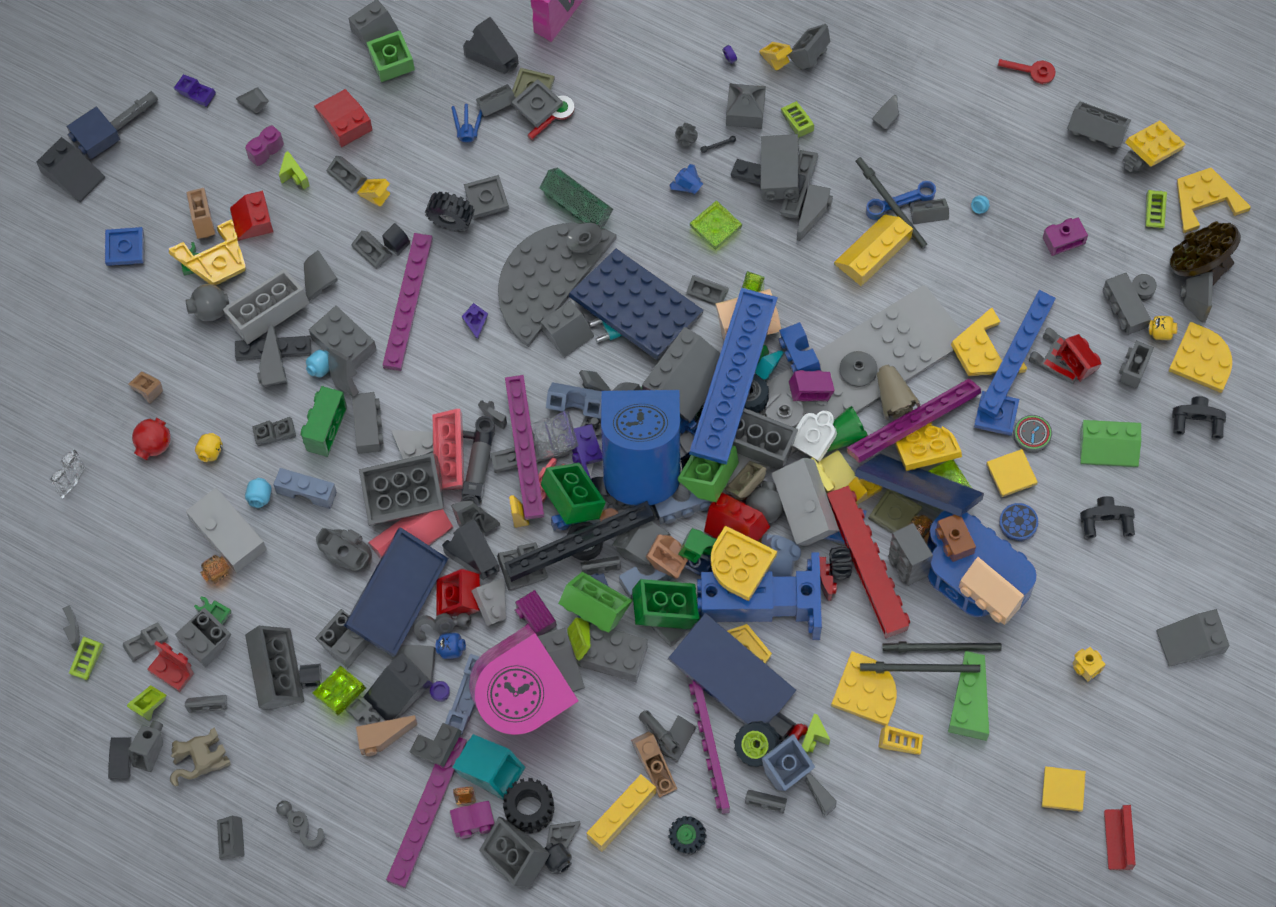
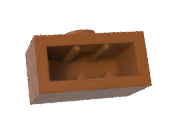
(955, 537)

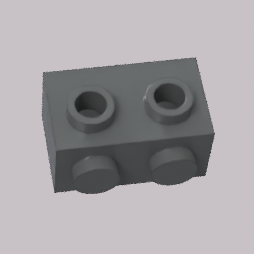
(1137, 362)

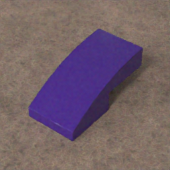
(194, 90)

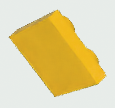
(1011, 473)
(1063, 789)

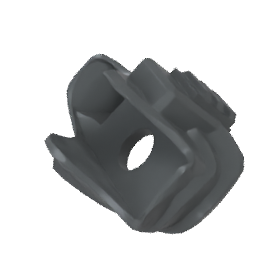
(331, 540)

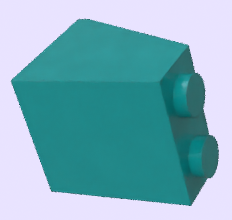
(488, 765)

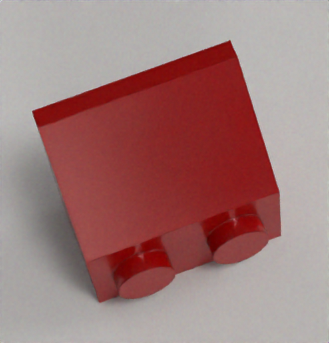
(251, 216)
(1079, 357)
(455, 593)

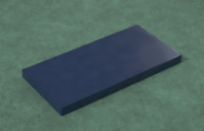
(920, 485)
(396, 592)
(731, 673)

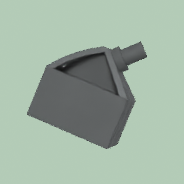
(745, 106)

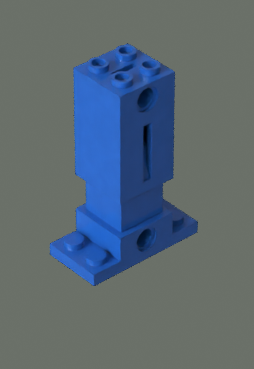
(773, 598)

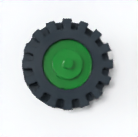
(687, 834)

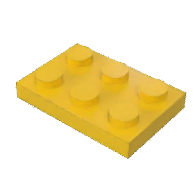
(1155, 143)

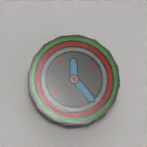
(1032, 433)

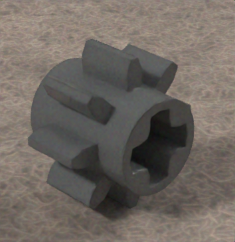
(686, 134)
(1133, 161)

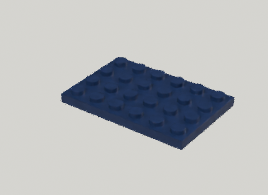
(636, 303)

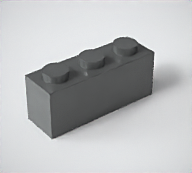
(1126, 303)
(367, 422)

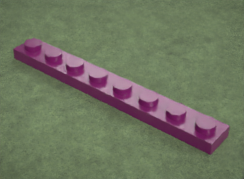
(407, 302)
(913, 420)
(524, 447)
(709, 745)
(423, 819)

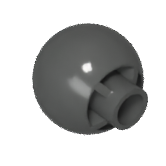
(207, 302)
(766, 501)

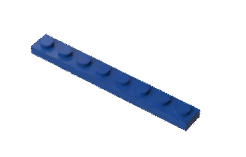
(1016, 353)

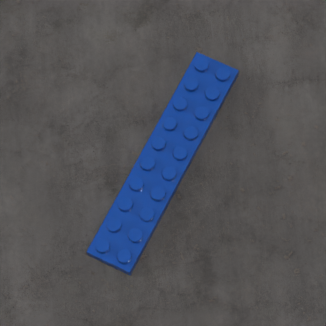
(733, 376)

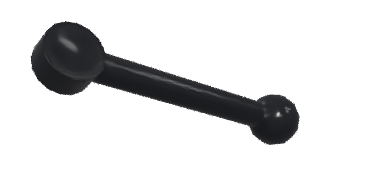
(732, 139)

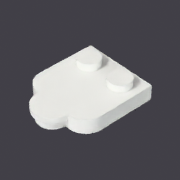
(815, 434)

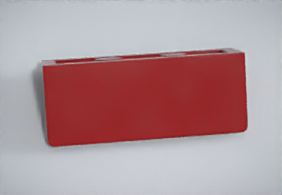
(1119, 838)

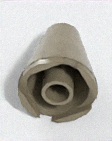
(895, 394)

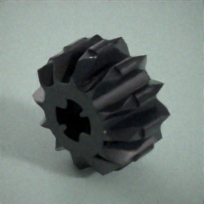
(840, 562)

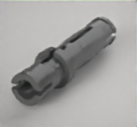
(150, 98)
(663, 737)

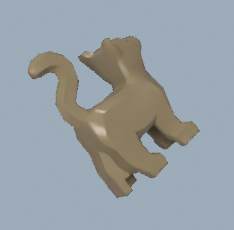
(202, 757)

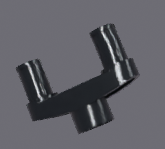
(1199, 411)
(1106, 511)

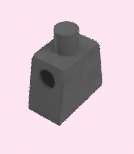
(146, 746)

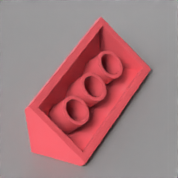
(449, 447)
(426, 527)

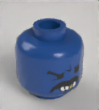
(450, 646)

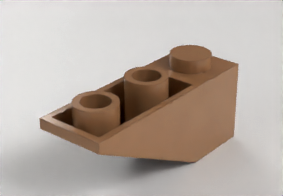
(654, 763)

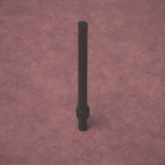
(869, 174)
(903, 647)
(881, 667)

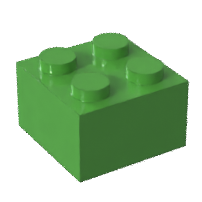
(390, 56)

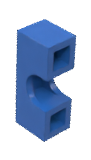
(794, 340)

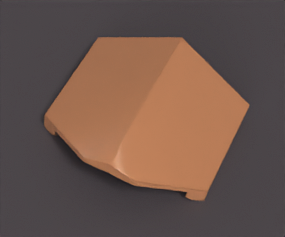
(665, 556)

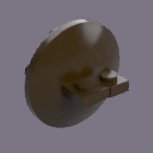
(1206, 251)

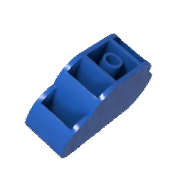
(995, 552)

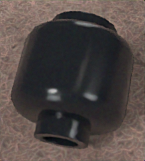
(558, 859)

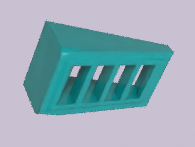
(768, 364)

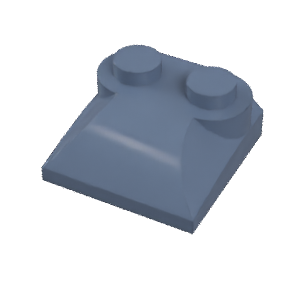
(786, 556)

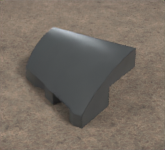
(317, 275)
(467, 511)

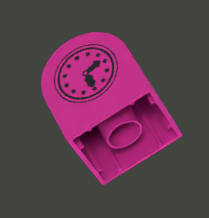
(519, 685)

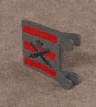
(1053, 361)

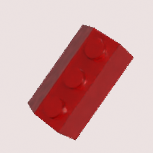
(736, 516)

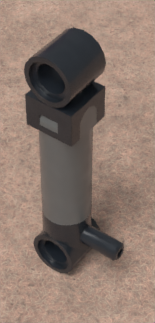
(482, 441)

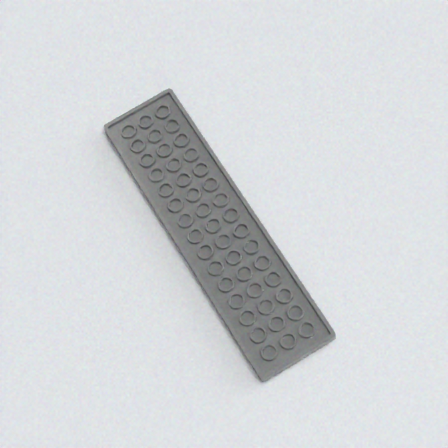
(905, 335)

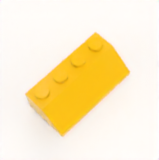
(874, 248)

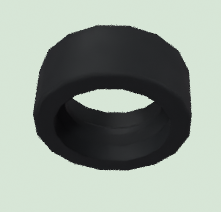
(585, 555)

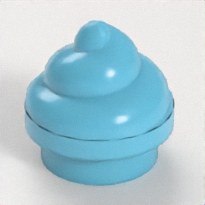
(980, 204)

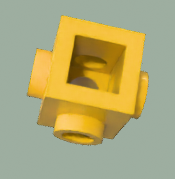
(1088, 663)

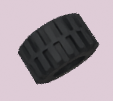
(523, 790)

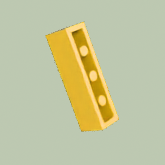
(621, 813)

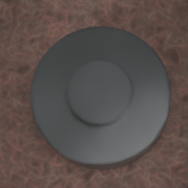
(1144, 285)

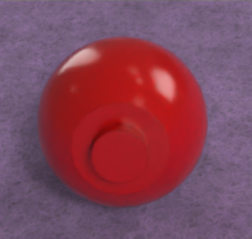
(151, 438)

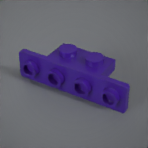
(588, 447)

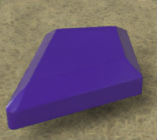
(475, 319)

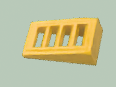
(517, 512)
(891, 745)

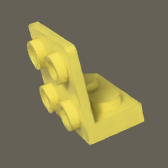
(834, 472)

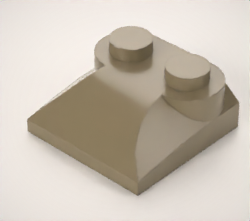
(746, 480)

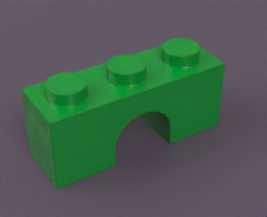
(696, 544)

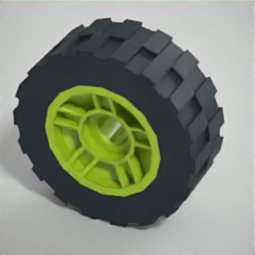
(746, 743)

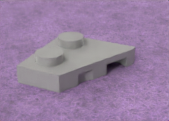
(413, 442)
(491, 601)

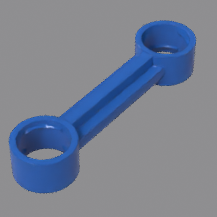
(901, 200)

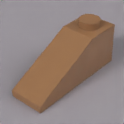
(200, 213)
(379, 735)

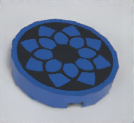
(1018, 522)

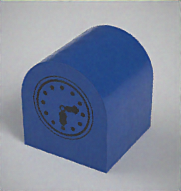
(641, 444)

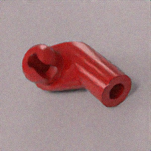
(799, 730)

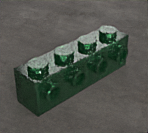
(575, 197)

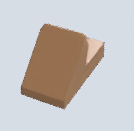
(147, 386)

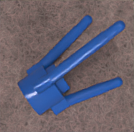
(466, 132)

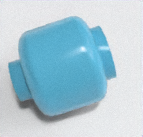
(317, 363)
(258, 492)

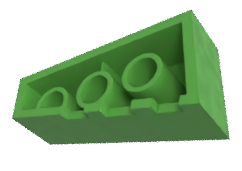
(971, 703)

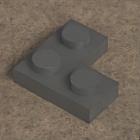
(440, 748)

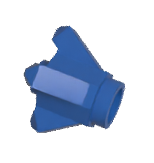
(687, 180)

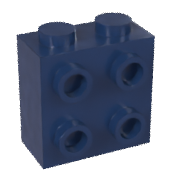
(92, 133)

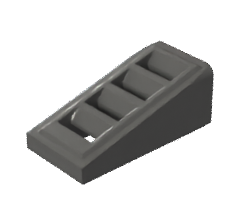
(823, 798)

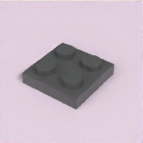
(537, 103)
(486, 196)

